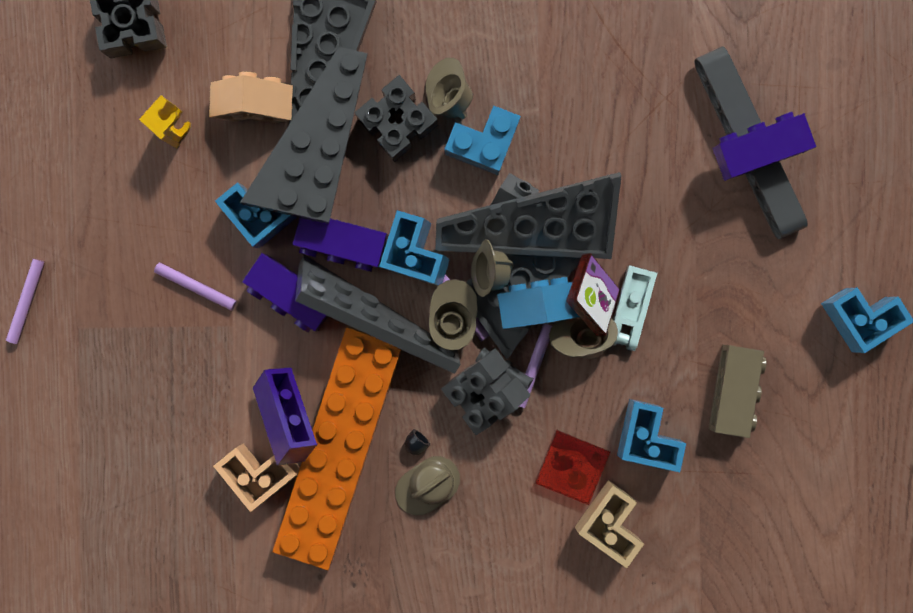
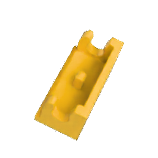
(161, 120)

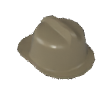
(448, 90)
(490, 269)
(453, 314)
(576, 339)
(427, 485)

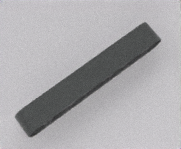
(736, 115)

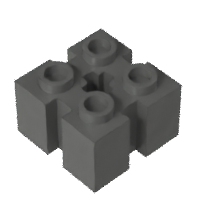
(119, 35)
(397, 100)
(485, 392)

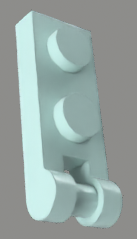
(633, 304)

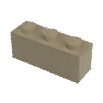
(737, 391)

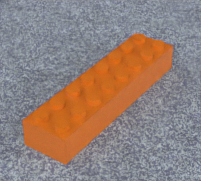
(343, 441)

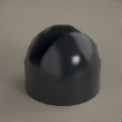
(416, 442)

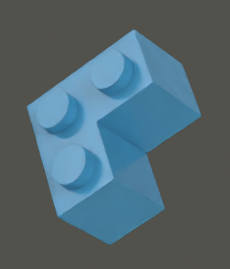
(484, 149)
(254, 223)
(406, 251)
(537, 304)
(862, 324)
(641, 440)

